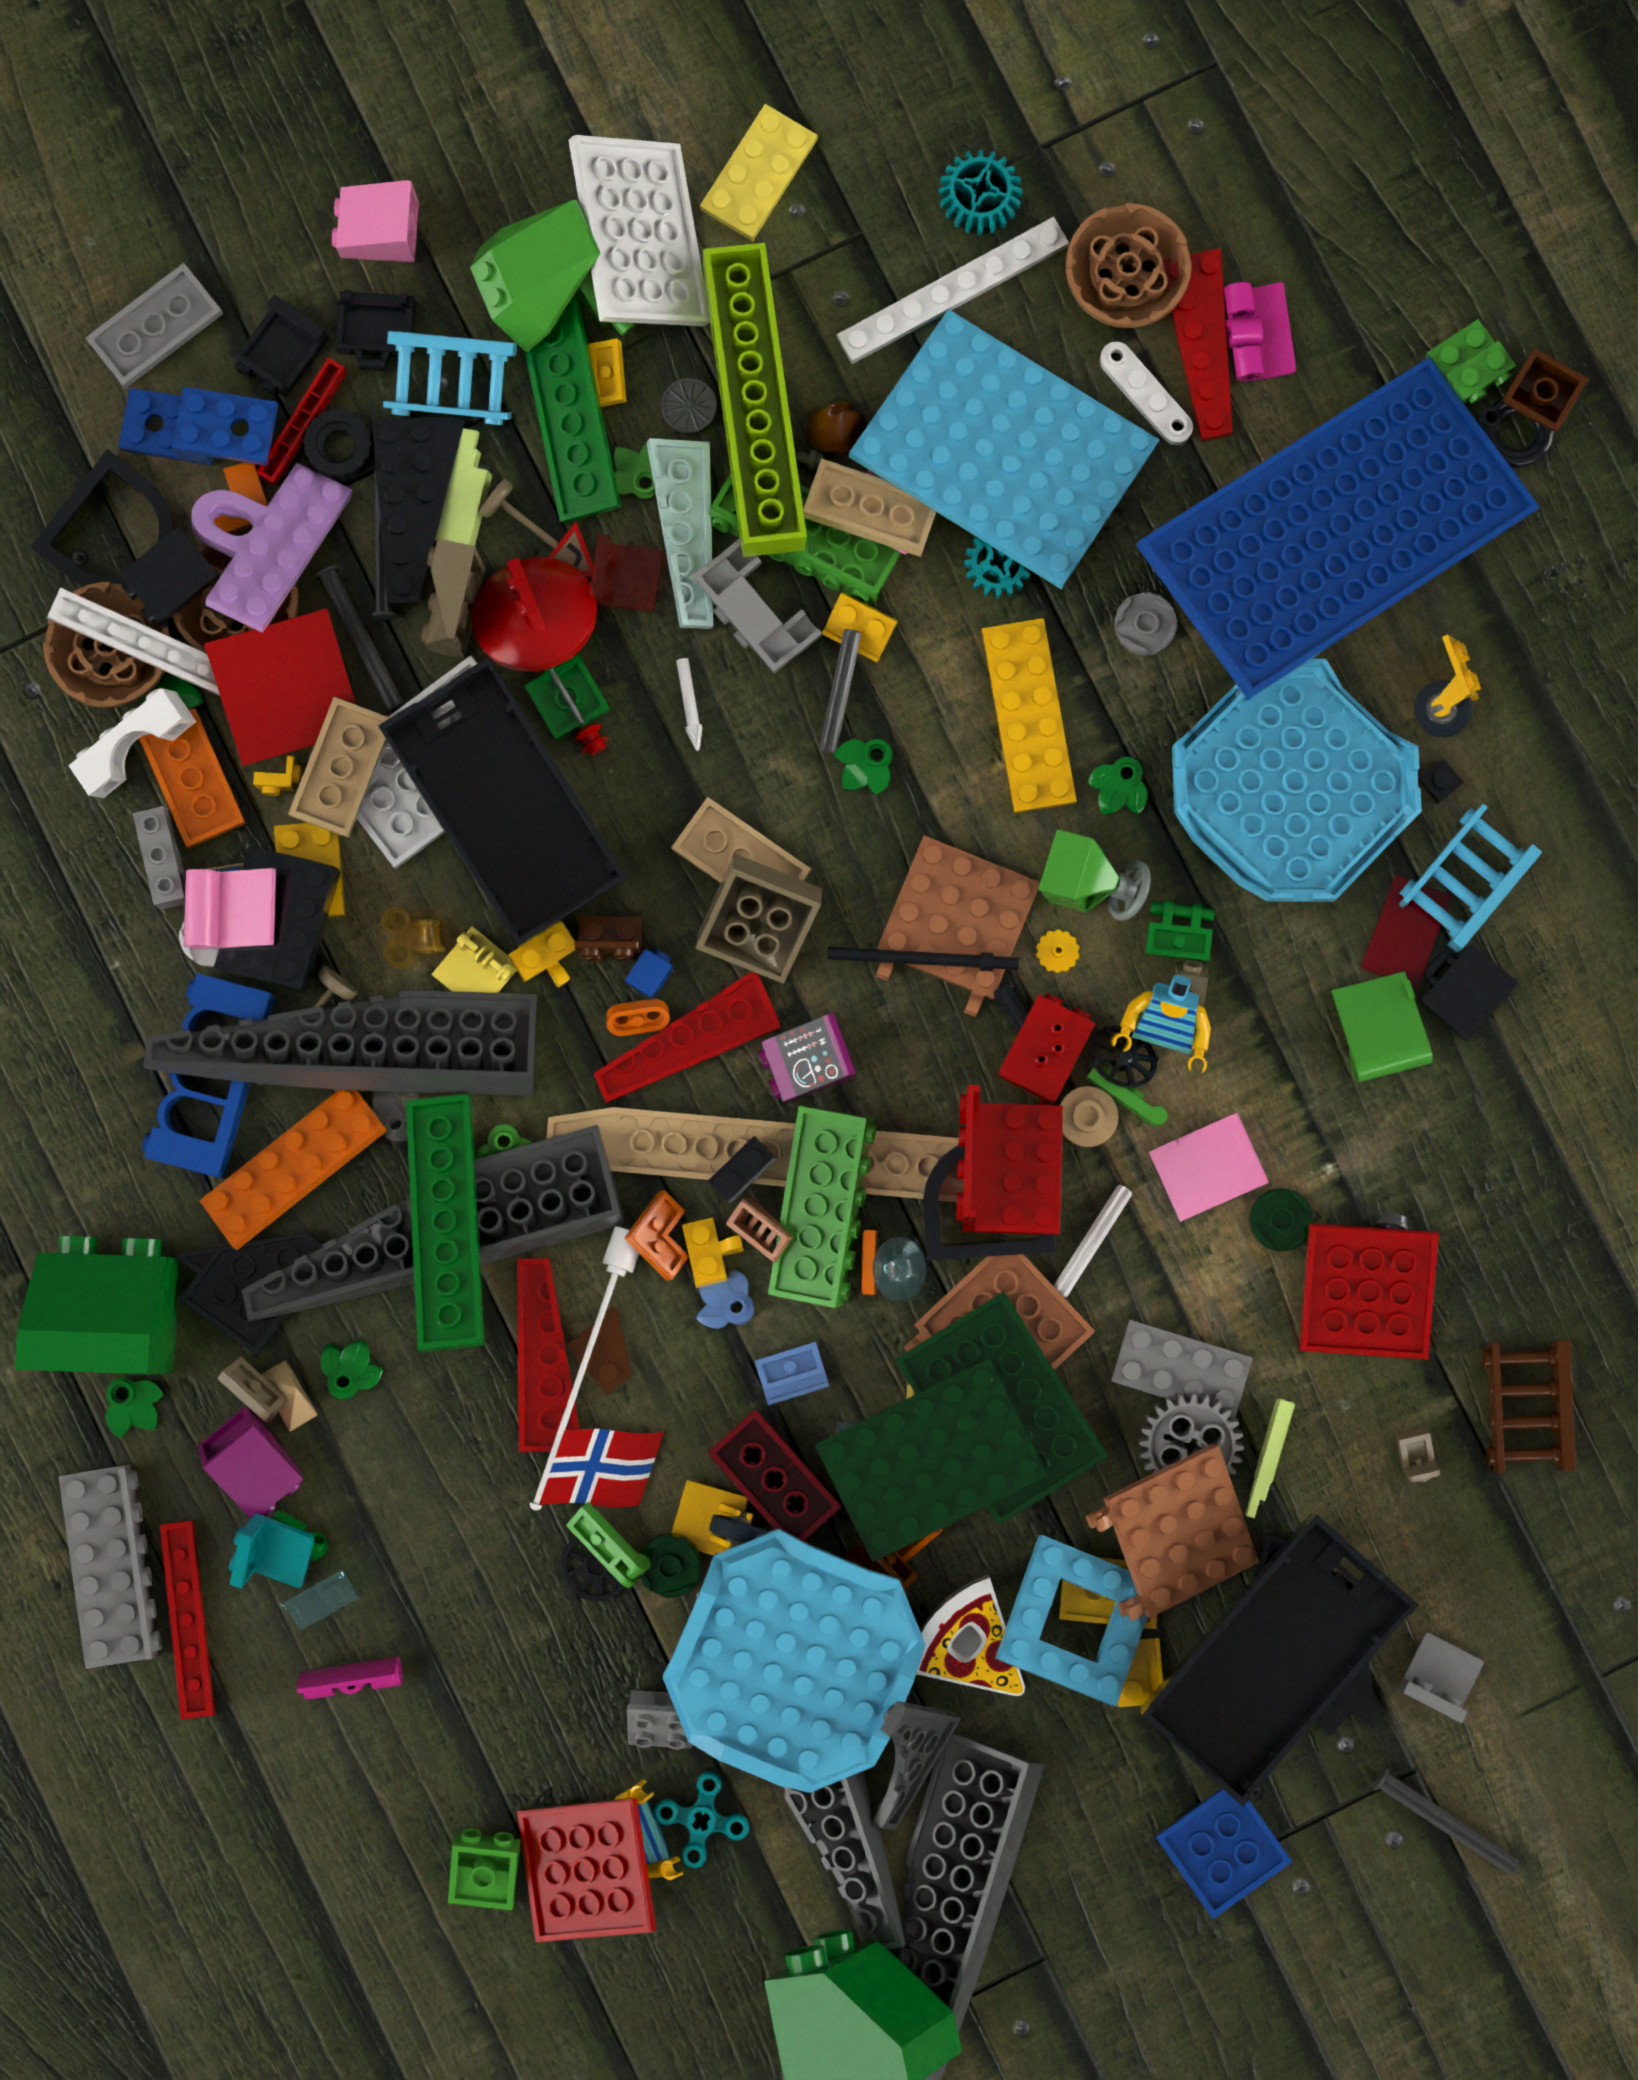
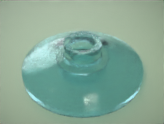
(908, 1269)

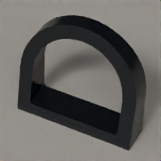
(107, 464)
(939, 1251)

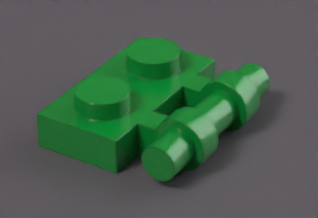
(1178, 940)

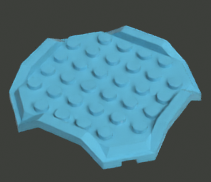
(1294, 786)
(793, 1662)

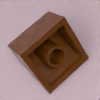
(1545, 390)

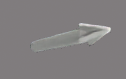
(693, 727)

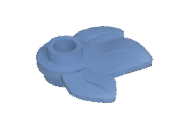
(721, 1299)

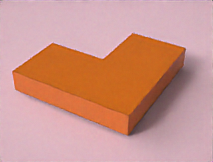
(246, 482)
(652, 1239)

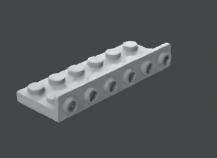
(109, 1566)

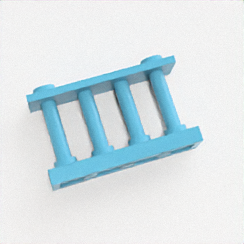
(467, 350)
(1479, 906)

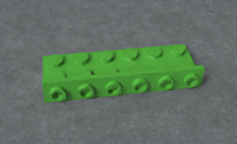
(830, 555)
(823, 1206)

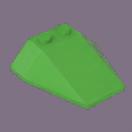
(534, 271)

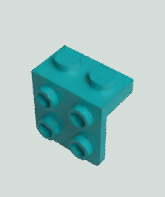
(272, 1551)

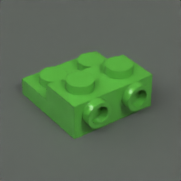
(1472, 362)
(484, 1869)

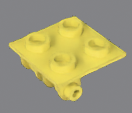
(475, 965)

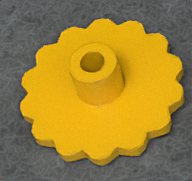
(1057, 951)

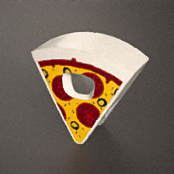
(964, 1640)

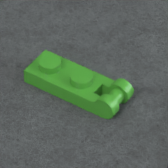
(1129, 1098)
(608, 1546)

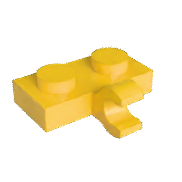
(544, 954)
(707, 1251)

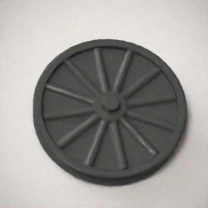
(689, 405)

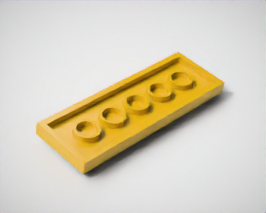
(1028, 716)

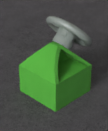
(1082, 876)

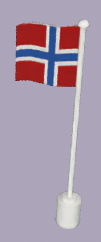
(599, 1464)

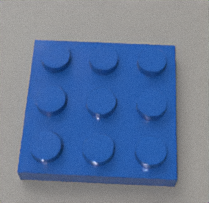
(1223, 1850)

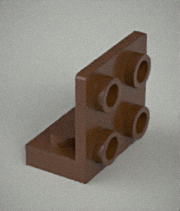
(609, 937)

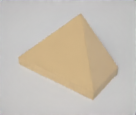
(298, 1407)

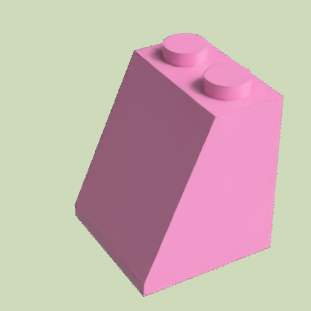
(377, 222)

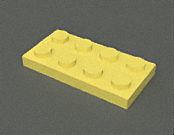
(758, 172)

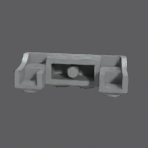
(748, 614)

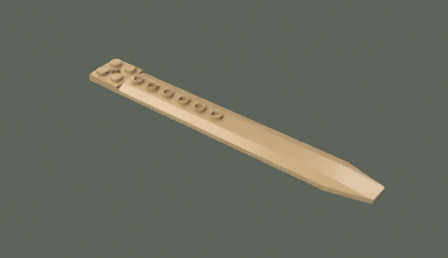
(702, 1144)

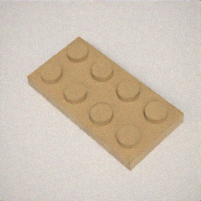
(868, 508)
(340, 768)
(718, 834)

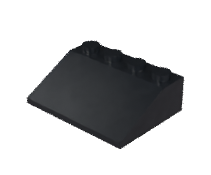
(301, 913)

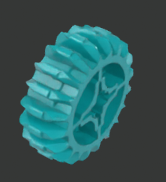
(969, 187)

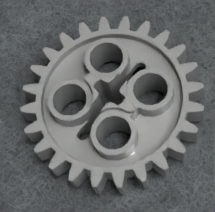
(1200, 1417)

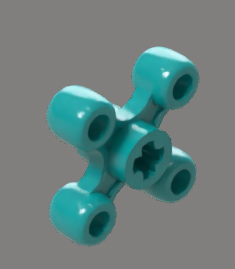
(715, 1823)

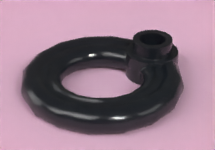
(1515, 457)

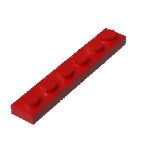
(187, 1619)

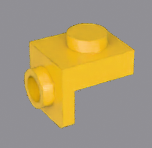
(274, 783)

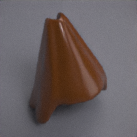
(835, 427)

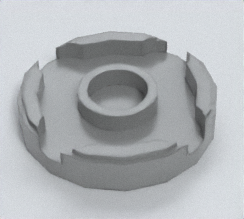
(1145, 623)

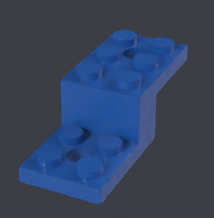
(198, 426)

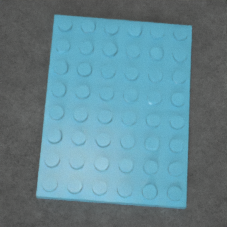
(1004, 448)

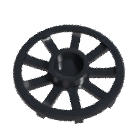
(1123, 1060)
(593, 1569)

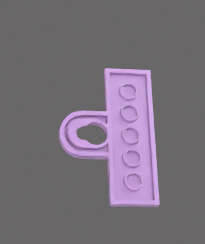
(276, 548)

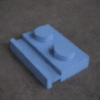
(792, 1373)

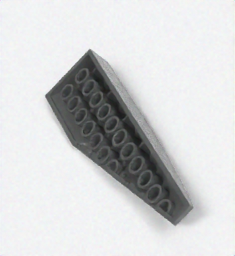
(379, 1044)
(523, 1204)
(851, 1846)
(963, 1864)

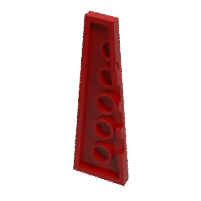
(1203, 342)
(714, 1027)
(542, 1359)

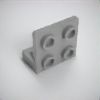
(1441, 1676)

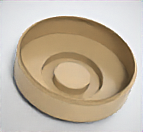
(1089, 1116)

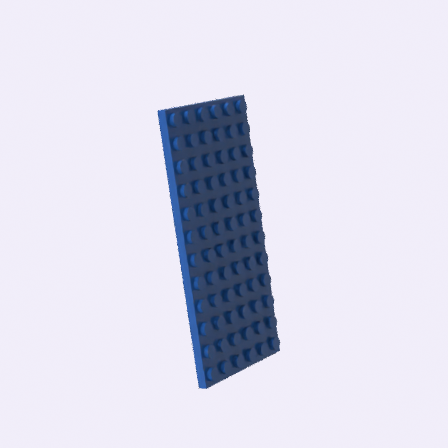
(1337, 527)

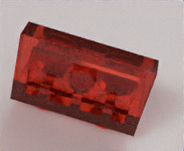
(625, 575)

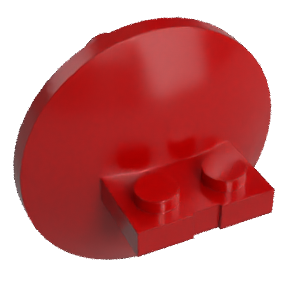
(534, 614)

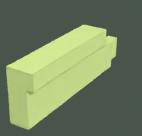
(465, 494)
(1270, 1453)

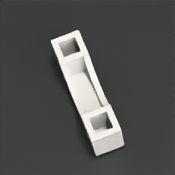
(103, 765)

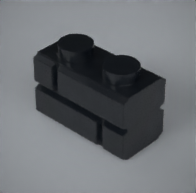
(742, 1169)

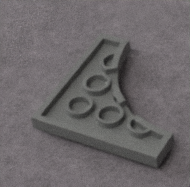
(918, 1740)

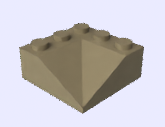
(457, 581)
(759, 918)

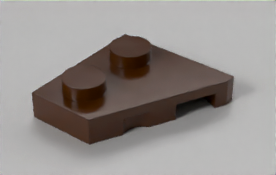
(609, 1357)

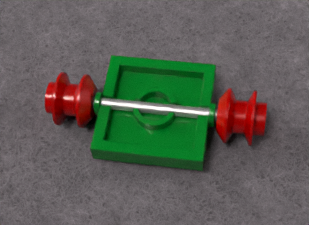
(569, 702)

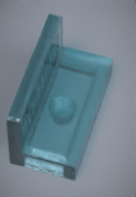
(320, 1600)

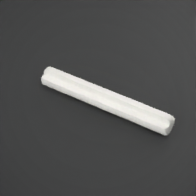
(1092, 1240)

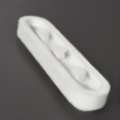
(1146, 393)

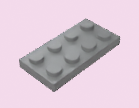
(154, 325)
(1172, 1364)

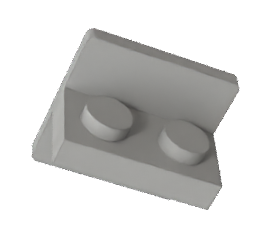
(654, 1721)

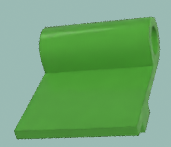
(1382, 1027)

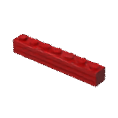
(310, 406)

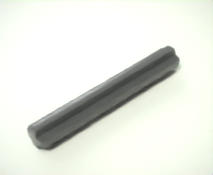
(840, 690)

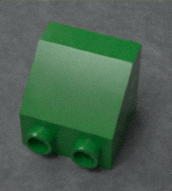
(100, 1309)
(856, 2014)

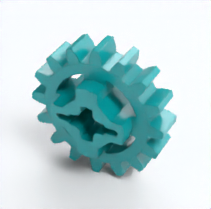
(986, 570)

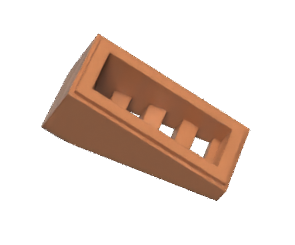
(737, 1223)

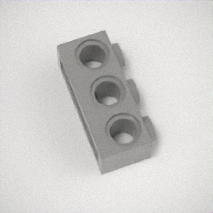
(161, 857)

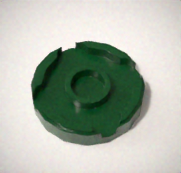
(1280, 1219)
(674, 1565)

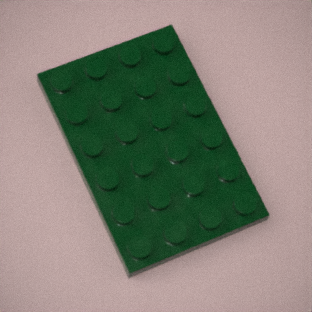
(1039, 1397)
(931, 1460)

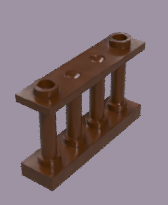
(1559, 1421)

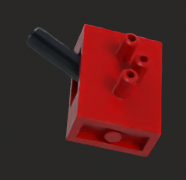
(1045, 1043)

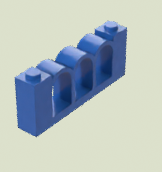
(167, 1145)

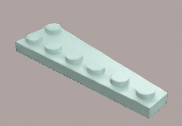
(684, 502)

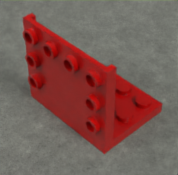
(1009, 1167)

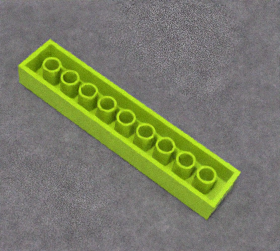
(754, 400)

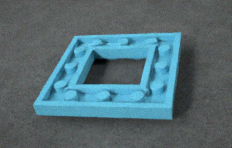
(1021, 1641)

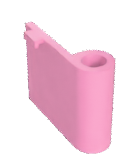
(229, 908)
(1208, 1167)

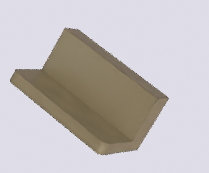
(253, 1389)

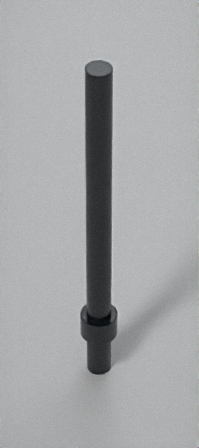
(985, 961)

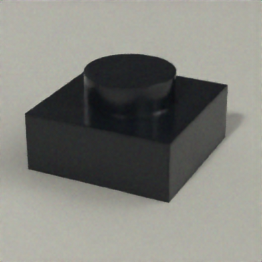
(1440, 781)

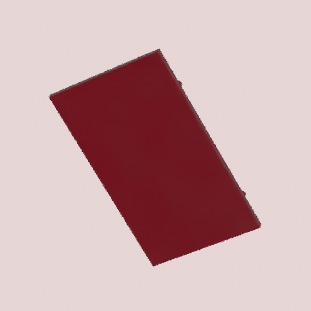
(1404, 935)

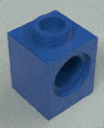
(650, 973)

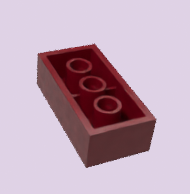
(776, 1456)

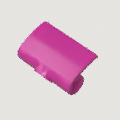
(1259, 331)
(324, 1681)

